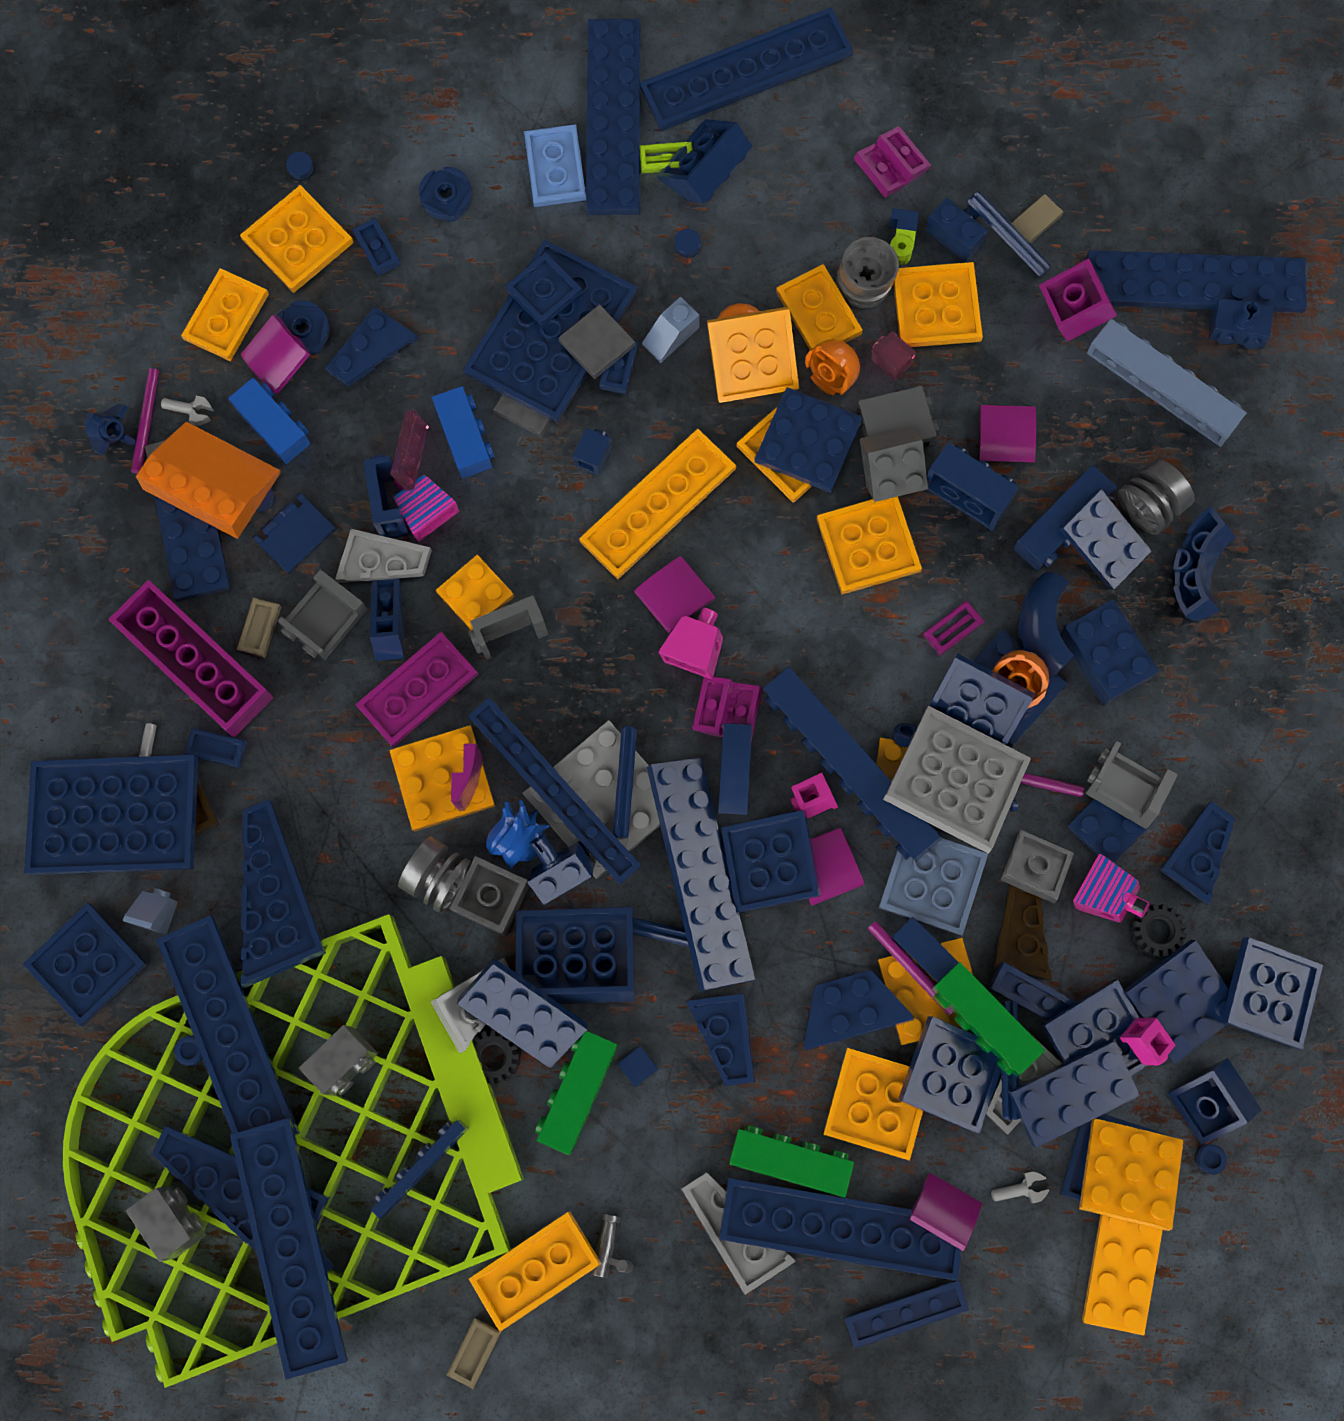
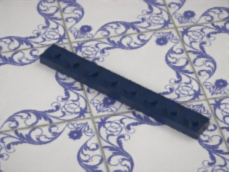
(554, 791)

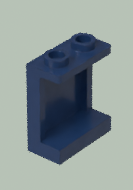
(387, 522)

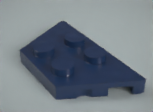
(852, 1009)

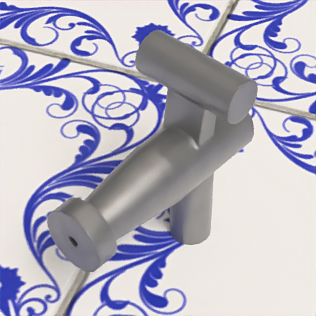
(605, 1248)

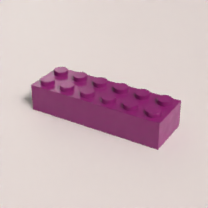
(191, 658)

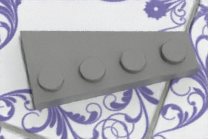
(747, 1263)

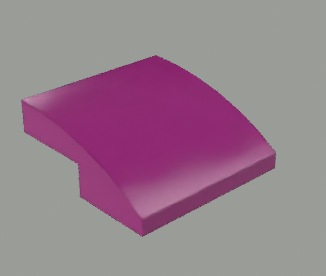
(892, 161)
(275, 354)
(1007, 433)
(674, 593)
(725, 702)
(465, 783)
(834, 865)
(946, 1211)

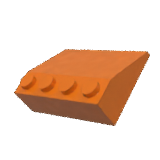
(208, 478)

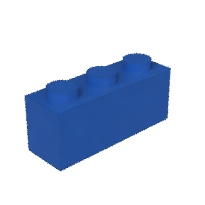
(270, 420)
(463, 431)

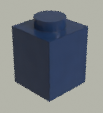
(593, 451)

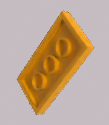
(534, 1271)
(1122, 1275)

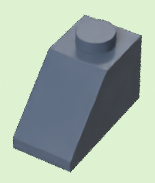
(671, 329)
(152, 911)

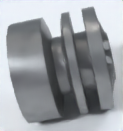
(867, 260)
(1156, 496)
(431, 872)

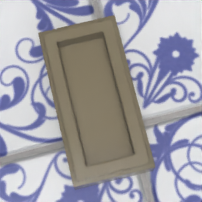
(1037, 218)
(259, 628)
(474, 1353)

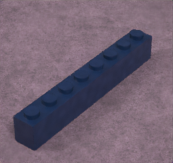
(850, 762)

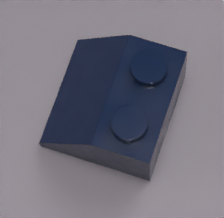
(1215, 1101)

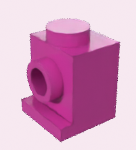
(816, 789)
(1148, 1041)

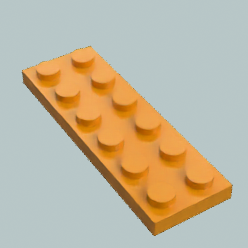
(657, 504)

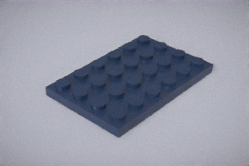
(528, 359)
(112, 815)

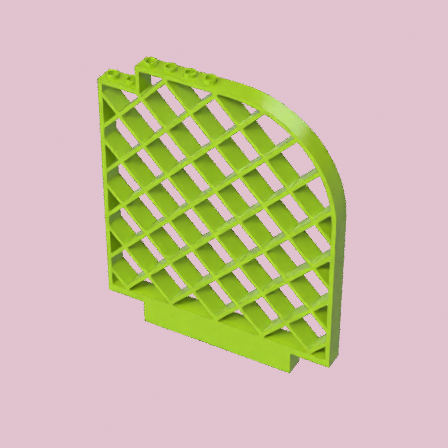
(465, 1096)

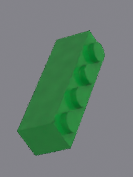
(988, 1020)
(577, 1092)
(791, 1162)

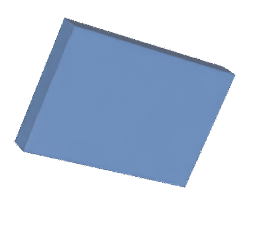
(555, 165)

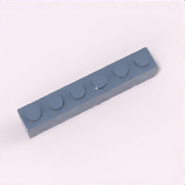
(1166, 382)

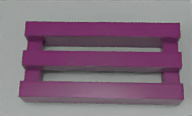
(934, 642)

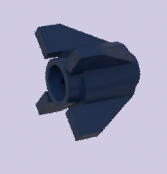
(104, 426)

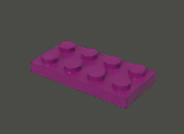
(417, 689)

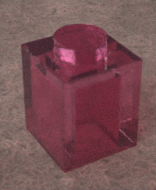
(892, 355)

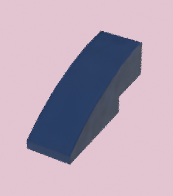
(735, 768)

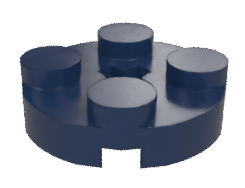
(442, 180)
(315, 320)

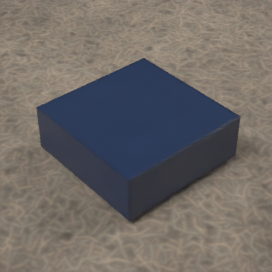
(637, 1066)

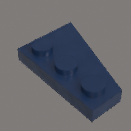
(368, 346)
(1200, 853)
(727, 1035)

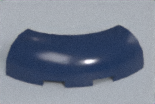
(1196, 562)
(1038, 622)

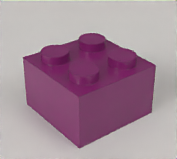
(1077, 300)

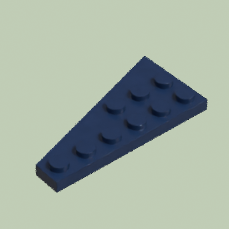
(274, 908)
(215, 1179)

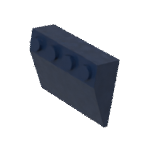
(577, 953)

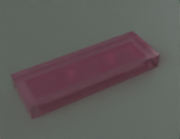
(409, 450)

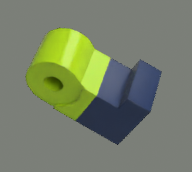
(905, 224)

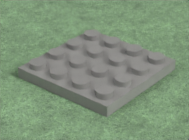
(593, 776)
(957, 779)

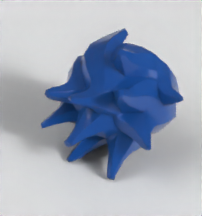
(513, 834)

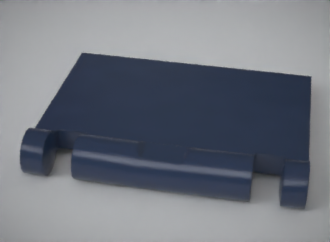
(294, 533)

